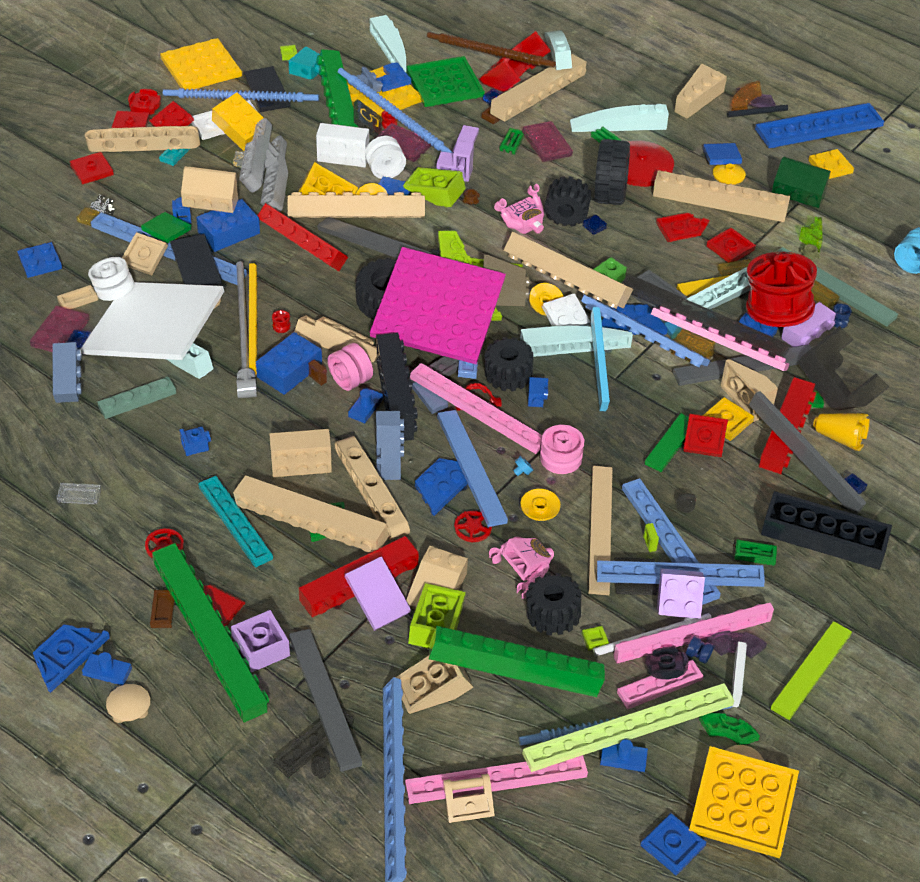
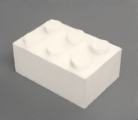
(342, 144)

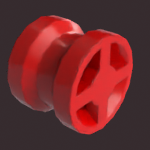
(388, 119)
(281, 321)

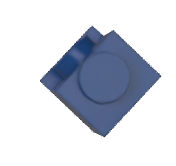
(179, 210)
(537, 391)
(194, 440)

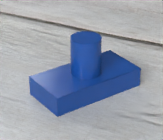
(365, 405)
(106, 669)
(625, 756)

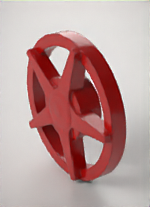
(472, 526)
(162, 541)

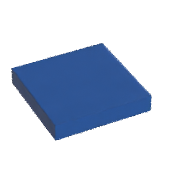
(722, 154)
(673, 844)

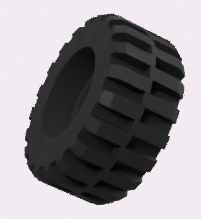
(612, 171)
(370, 283)

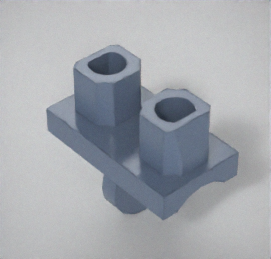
(370, 79)

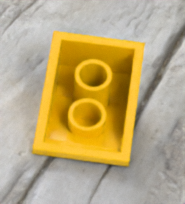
(323, 181)

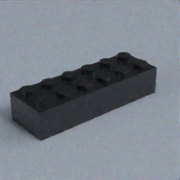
(395, 381)
(826, 530)

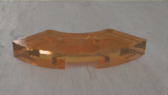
(746, 95)

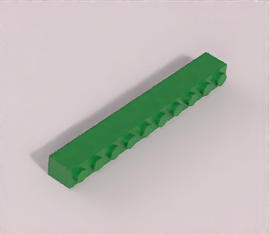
(210, 633)

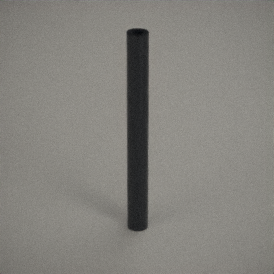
(753, 111)

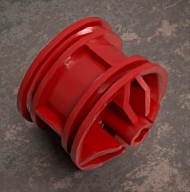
(781, 289)

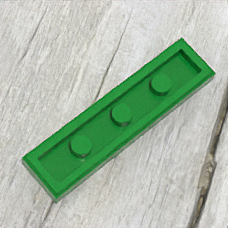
(669, 444)

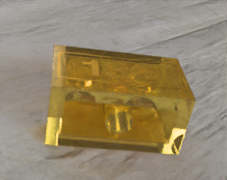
(696, 343)

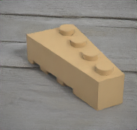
(700, 90)

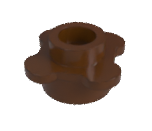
(471, 196)

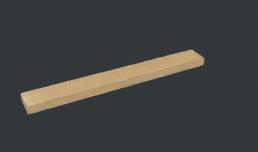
(600, 526)

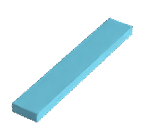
(599, 355)

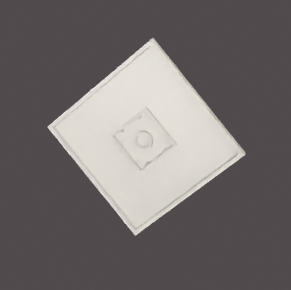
(153, 321)

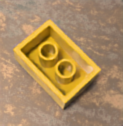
(236, 119)

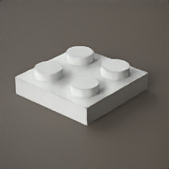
(566, 312)

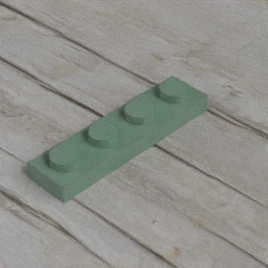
(136, 397)

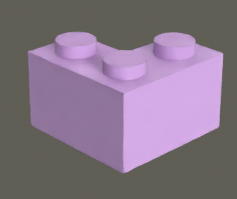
(460, 160)

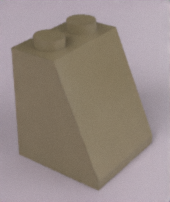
(514, 287)

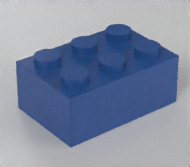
(228, 228)
(288, 363)

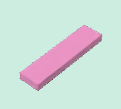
(652, 687)

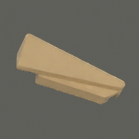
(333, 335)

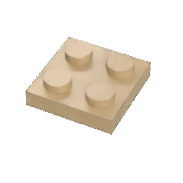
(144, 253)

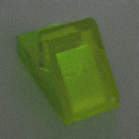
(812, 234)

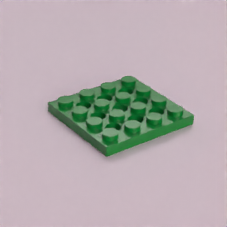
(439, 82)

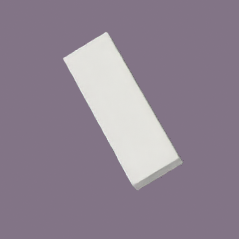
(738, 673)

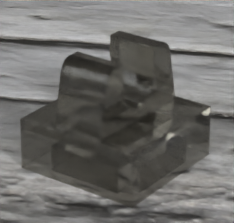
(100, 206)

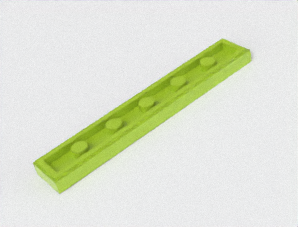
(811, 670)

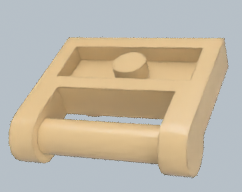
(468, 806)

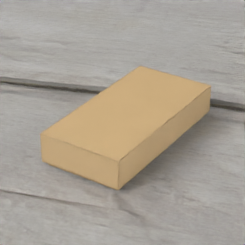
(77, 297)

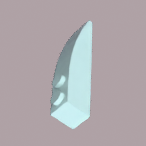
(388, 39)
(559, 49)
(623, 119)
(723, 290)
(572, 339)
(195, 362)

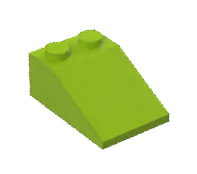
(437, 185)
(435, 608)

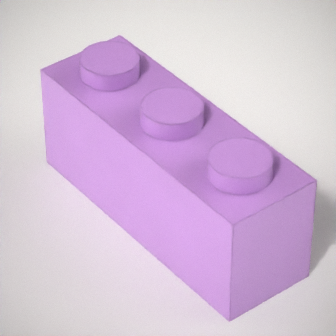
(813, 328)

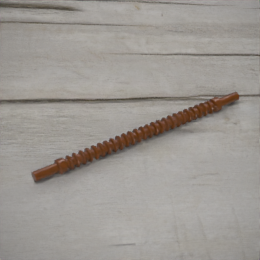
(491, 49)

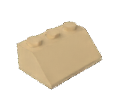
(209, 189)

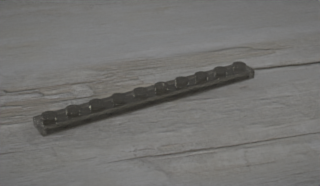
(706, 316)

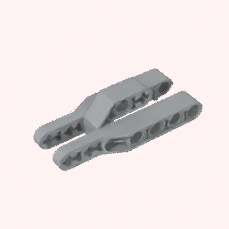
(261, 155)

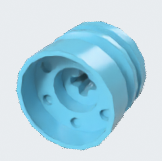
(908, 252)

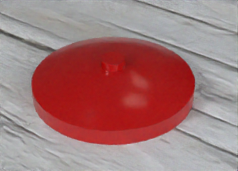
(646, 161)

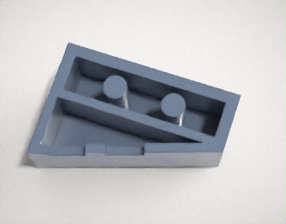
(66, 372)
(389, 444)

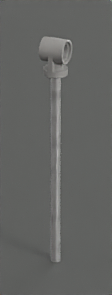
(245, 377)

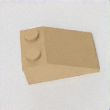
(743, 383)
(437, 569)
(432, 684)

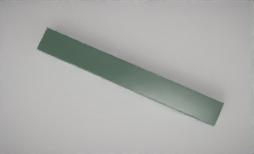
(854, 297)

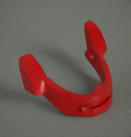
(496, 401)

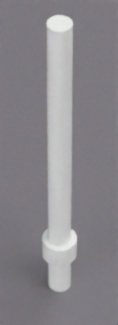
(611, 647)

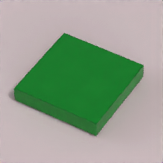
(166, 227)

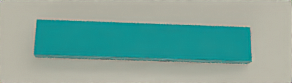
(235, 521)

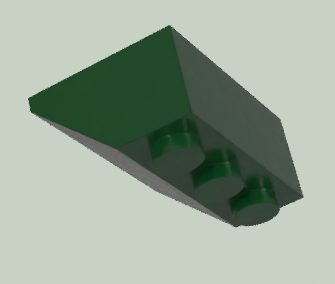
(801, 182)

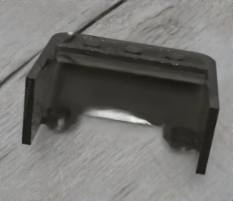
(820, 368)

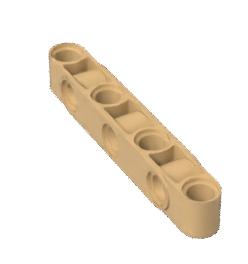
(142, 138)
(372, 487)

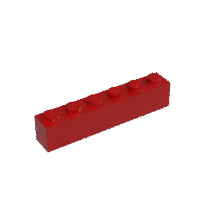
(302, 237)
(794, 408)
(333, 587)

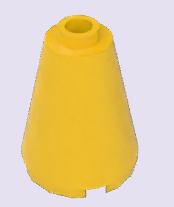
(844, 428)

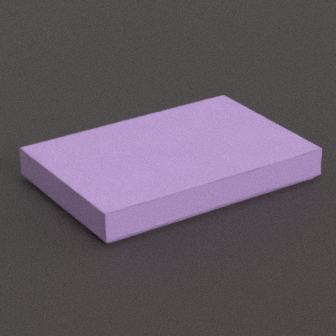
(377, 593)

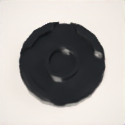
(667, 663)

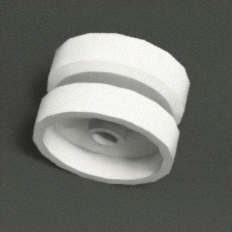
(385, 157)
(111, 278)

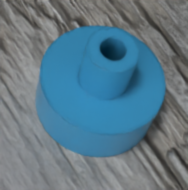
(523, 466)

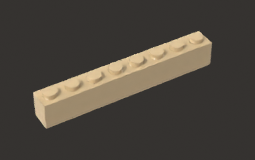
(536, 89)
(721, 196)
(356, 205)
(568, 270)
(311, 514)

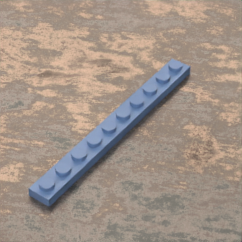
(127, 231)
(393, 782)

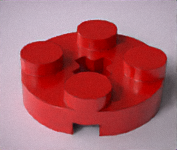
(144, 101)

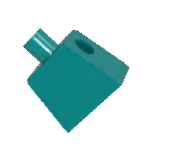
(304, 64)

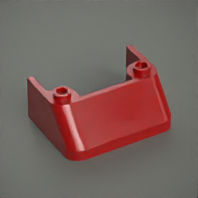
(506, 71)

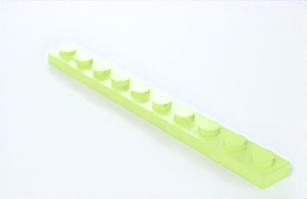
(627, 727)

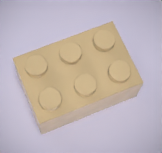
(300, 452)

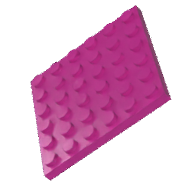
(439, 305)

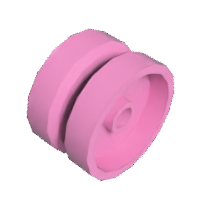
(350, 366)
(562, 449)

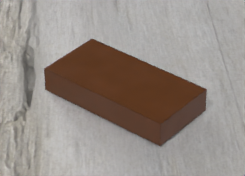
(162, 609)

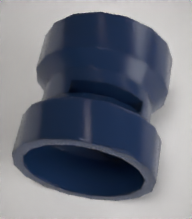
(842, 315)
(699, 649)

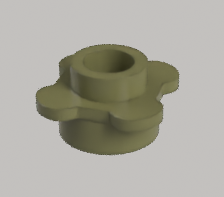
(426, 160)
(810, 251)

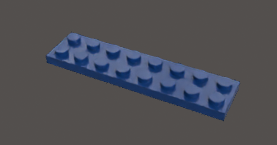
(819, 125)

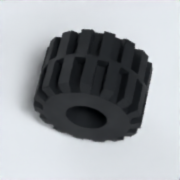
(567, 201)
(508, 364)
(553, 604)

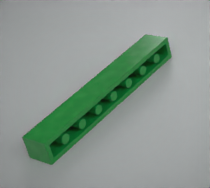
(335, 88)
(516, 661)

